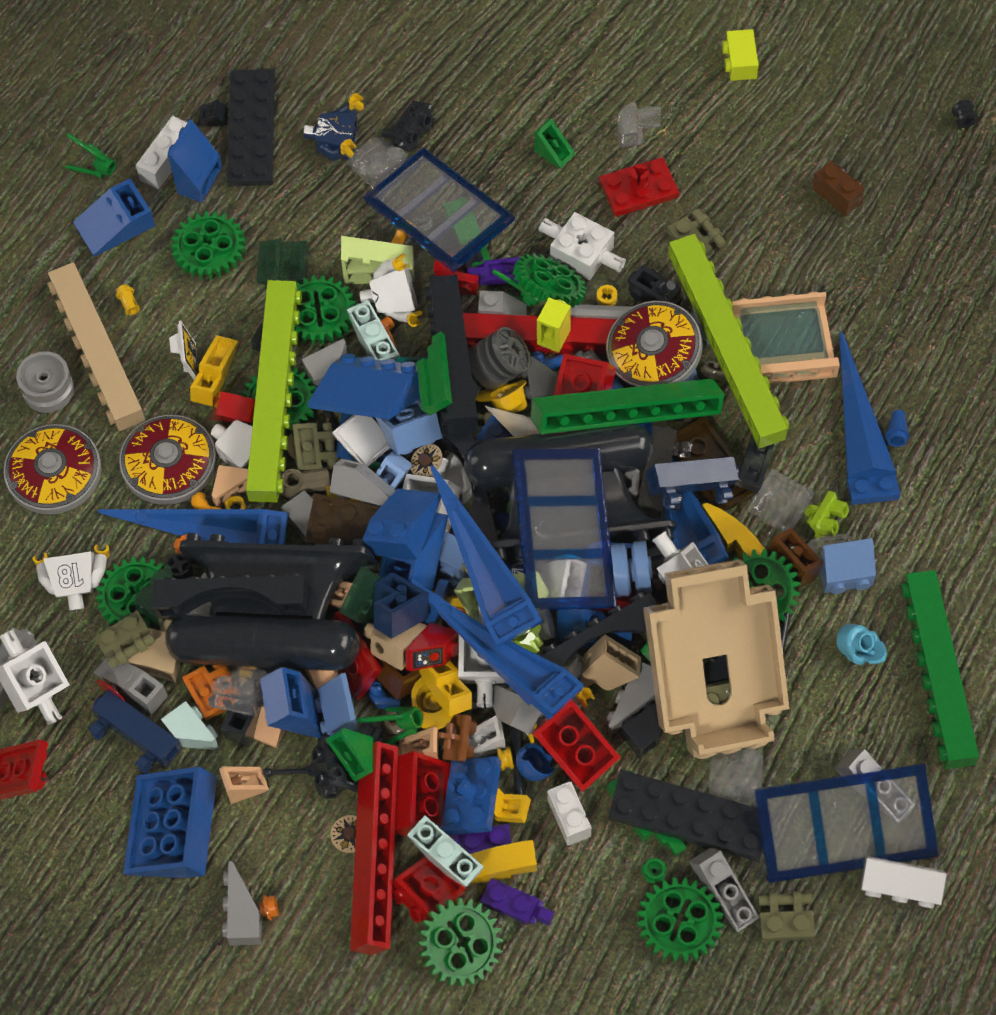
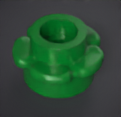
(651, 864)

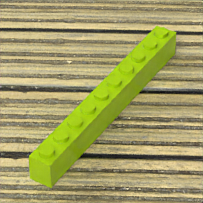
(727, 341)
(273, 392)

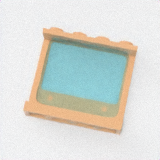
(789, 336)

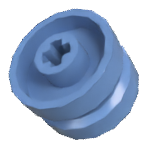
(634, 569)

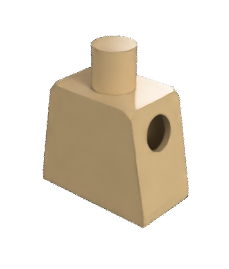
(392, 650)
(156, 659)
(609, 664)

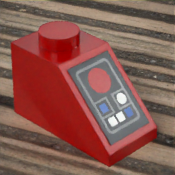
(432, 648)

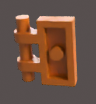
(199, 686)

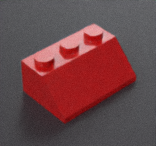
(576, 745)
(420, 790)

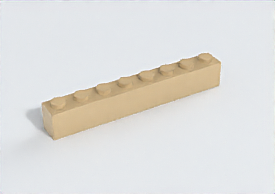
(96, 347)

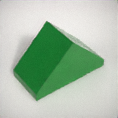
(552, 144)
(353, 751)

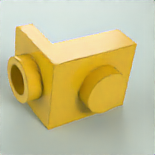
(511, 807)

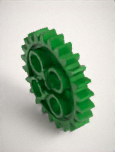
(208, 245)
(549, 279)
(333, 307)
(299, 412)
(777, 575)
(119, 583)
(702, 929)
(440, 955)

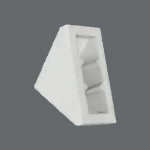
(487, 738)

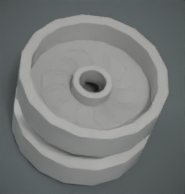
(45, 382)

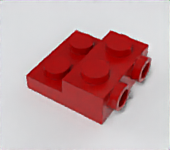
(423, 888)

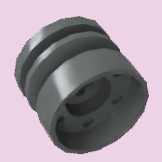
(499, 358)

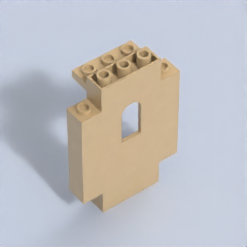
(707, 617)

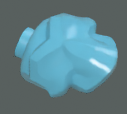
(860, 644)

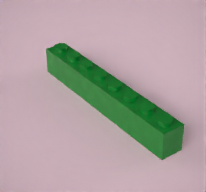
(626, 406)
(940, 670)

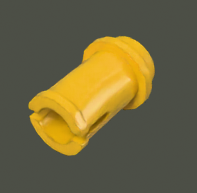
(126, 296)

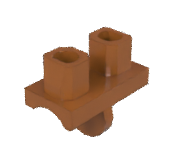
(457, 737)

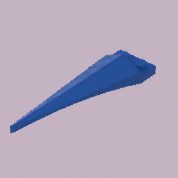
(868, 462)
(236, 525)
(695, 526)
(500, 596)
(528, 674)

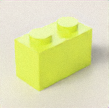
(741, 55)
(553, 324)

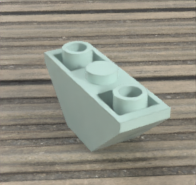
(371, 332)
(444, 852)

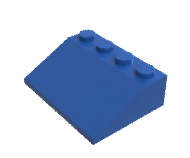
(367, 387)
(171, 824)

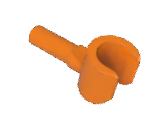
(388, 325)

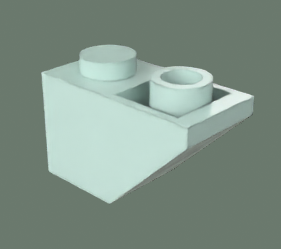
(186, 726)

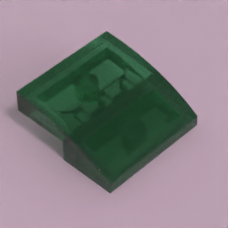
(282, 261)
(360, 599)

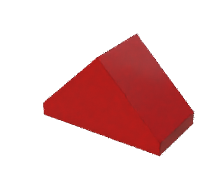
(232, 407)

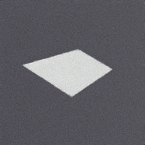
(514, 423)

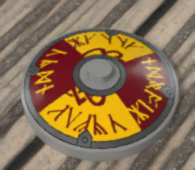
(654, 344)
(168, 459)
(52, 469)

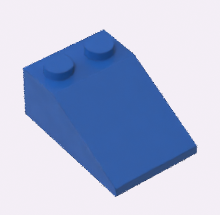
(402, 524)

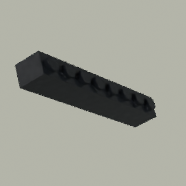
(448, 318)

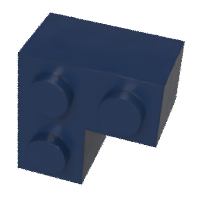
(398, 605)

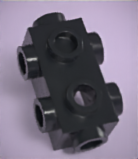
(410, 126)
(650, 286)
(330, 775)

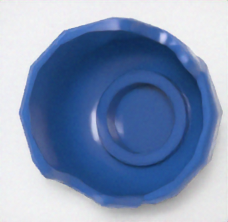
(534, 762)

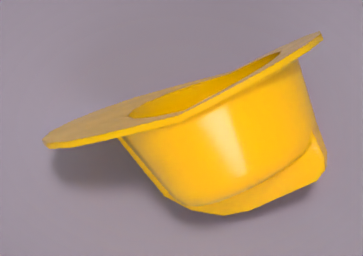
(506, 397)
(431, 711)

